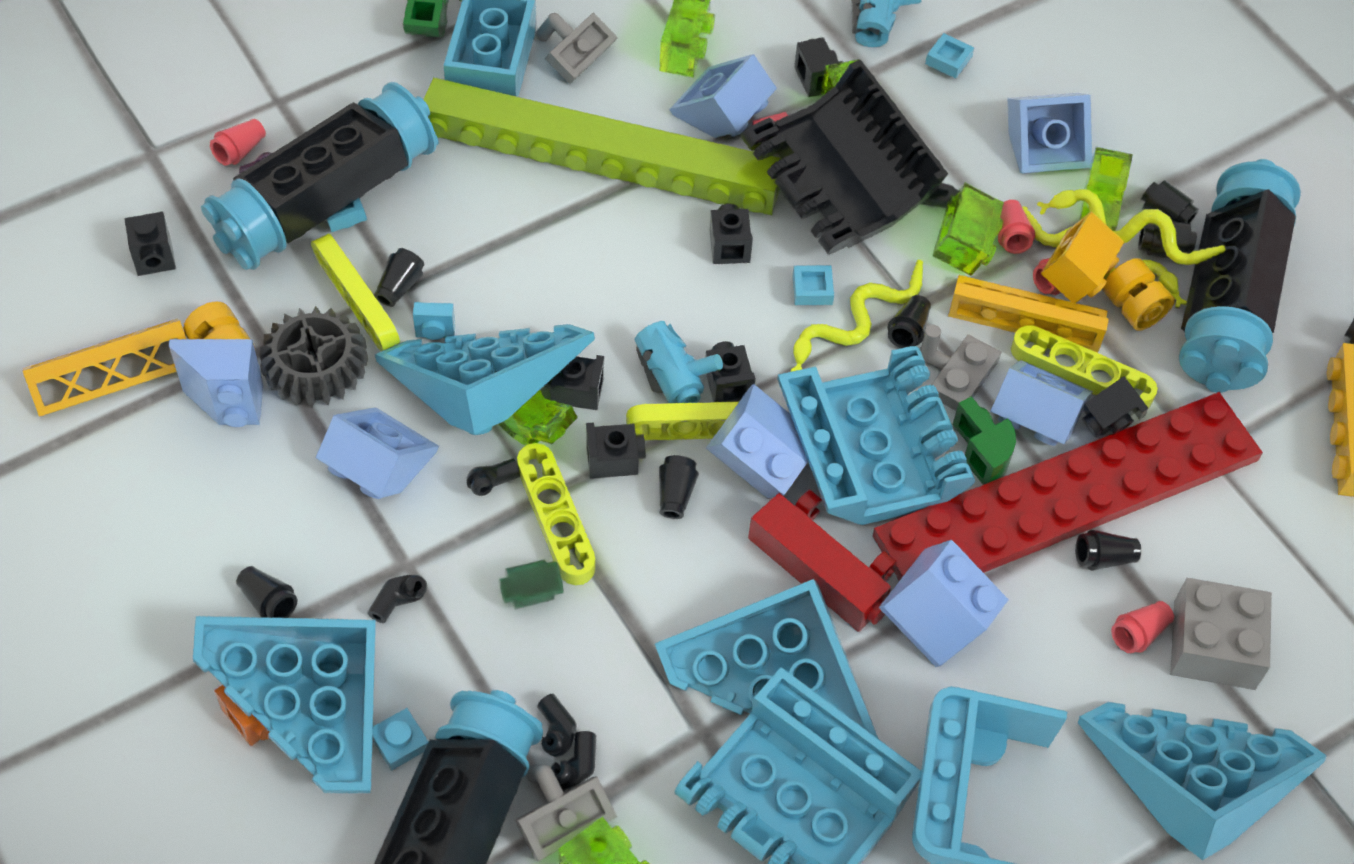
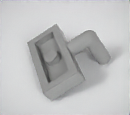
(578, 47)
(964, 371)
(563, 814)

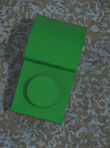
(425, 17)
(989, 444)

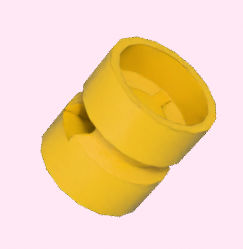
(1139, 295)
(213, 321)

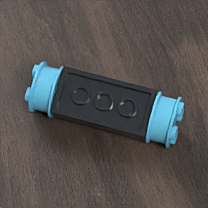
(319, 174)
(1239, 291)
(463, 783)

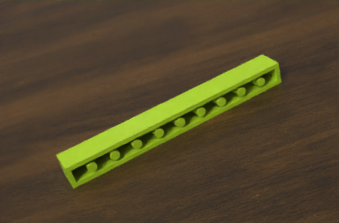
(601, 146)

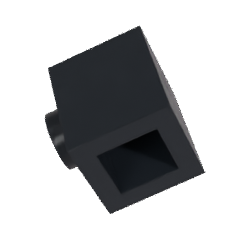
(150, 243)

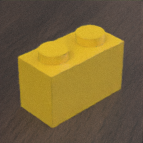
(1083, 258)

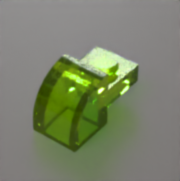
(1108, 180)
(539, 420)

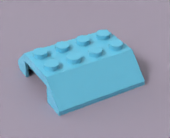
(874, 441)
(802, 780)

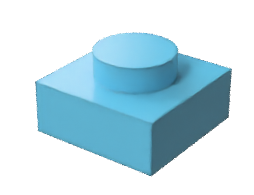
(949, 55)
(347, 216)
(813, 285)
(434, 320)
(399, 739)

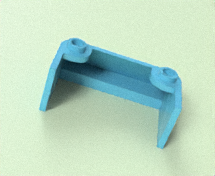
(961, 731)

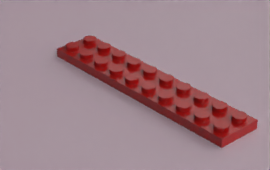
(1078, 488)

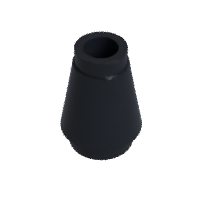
(399, 275)
(909, 323)
(676, 485)
(1105, 550)
(267, 594)

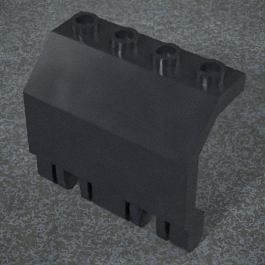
(849, 160)

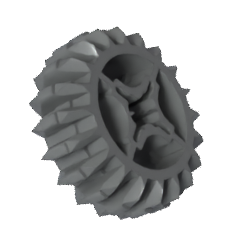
(292, 368)

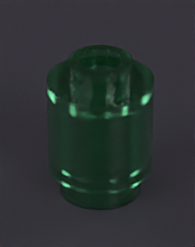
(531, 583)

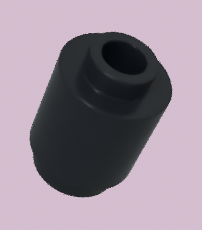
(1169, 201)
(1151, 240)

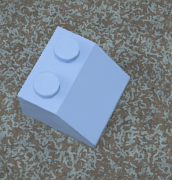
(725, 97)
(1051, 131)
(221, 378)
(1040, 402)
(760, 444)
(374, 451)
(943, 602)

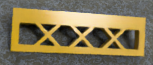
(1014, 308)
(100, 353)

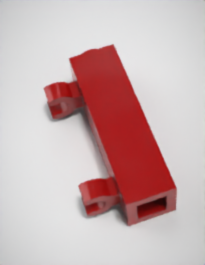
(811, 553)

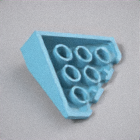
(483, 378)
(745, 648)
(304, 684)
(1199, 778)

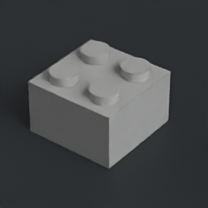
(1221, 633)

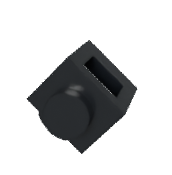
(811, 62)
(730, 227)
(735, 376)
(579, 383)
(1113, 409)
(613, 450)

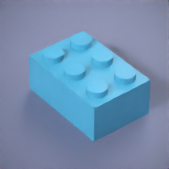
(491, 44)

